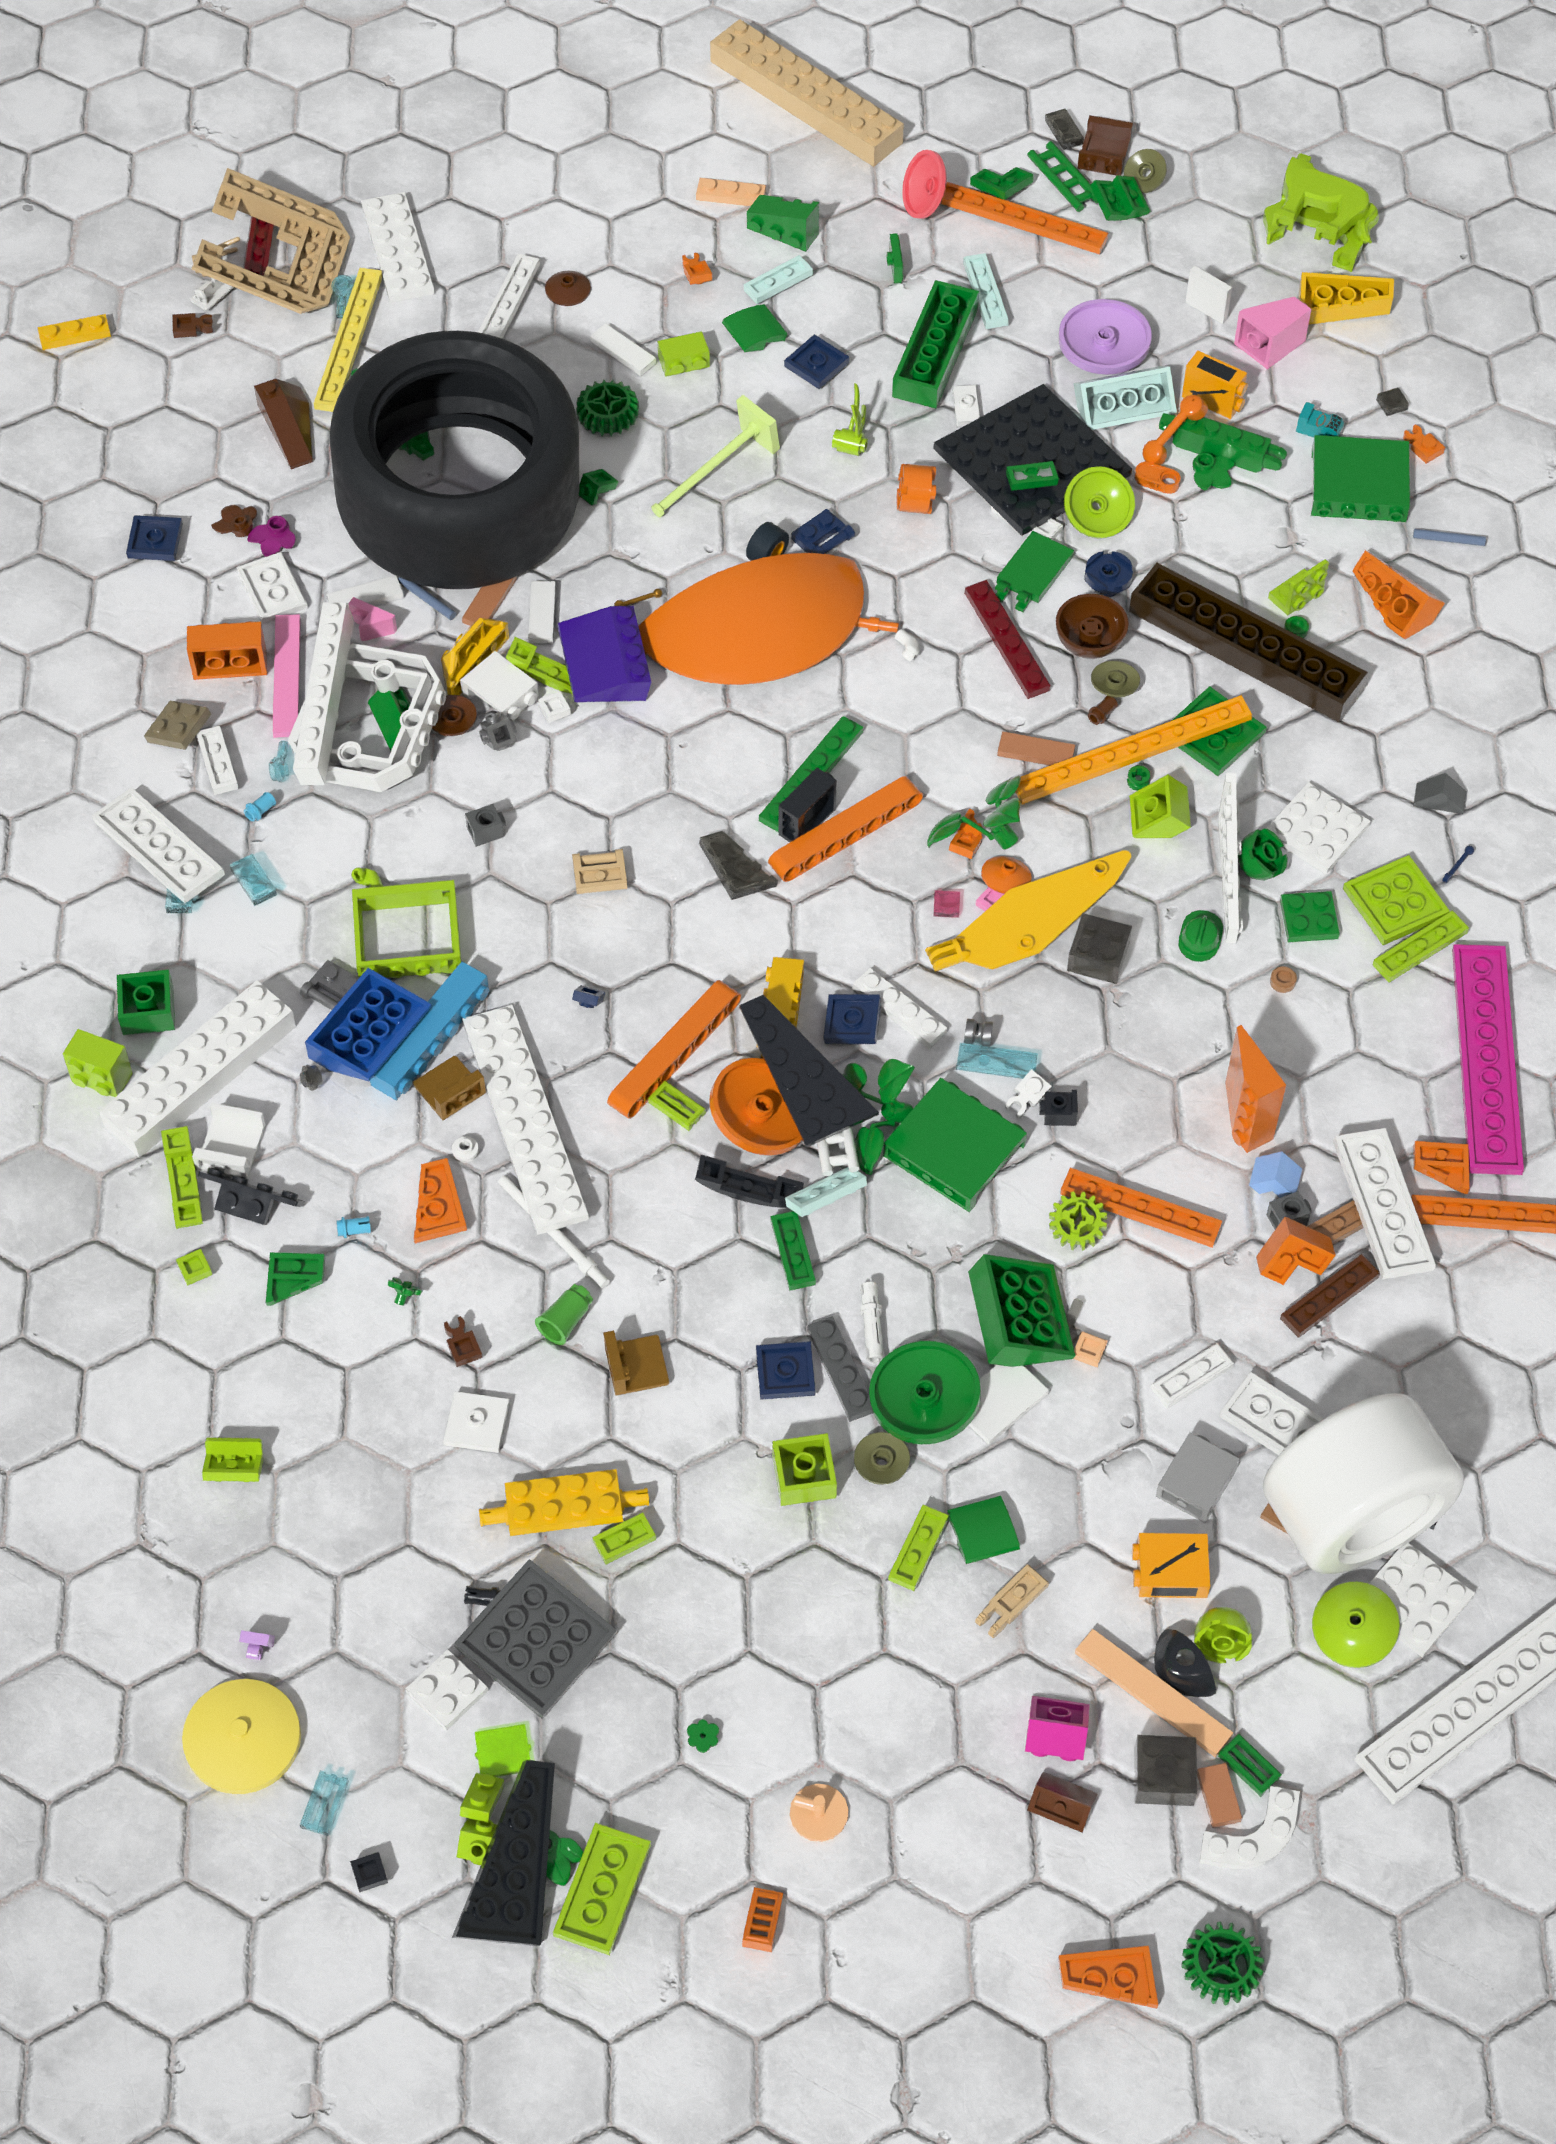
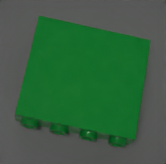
(1360, 478)
(953, 1143)

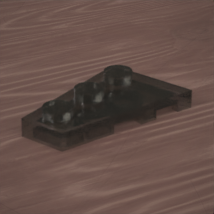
(734, 869)

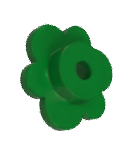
(710, 1732)

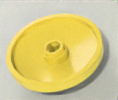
(241, 1736)

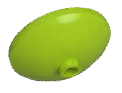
(1110, 492)
(1355, 1644)

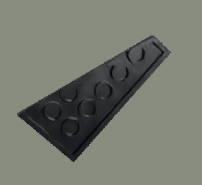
(811, 1087)
(511, 1881)

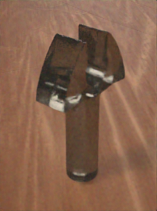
(1072, 1316)

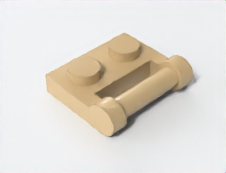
(599, 877)

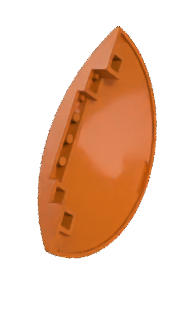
(757, 619)

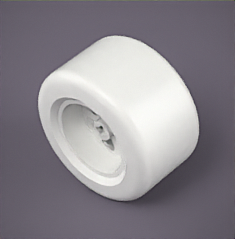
(1362, 1483)

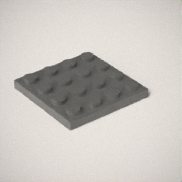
(535, 1638)

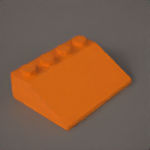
(1252, 1093)

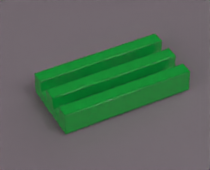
(1244, 1774)

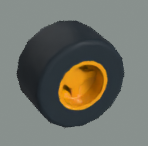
(767, 541)

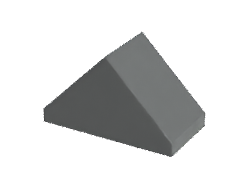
(1440, 794)

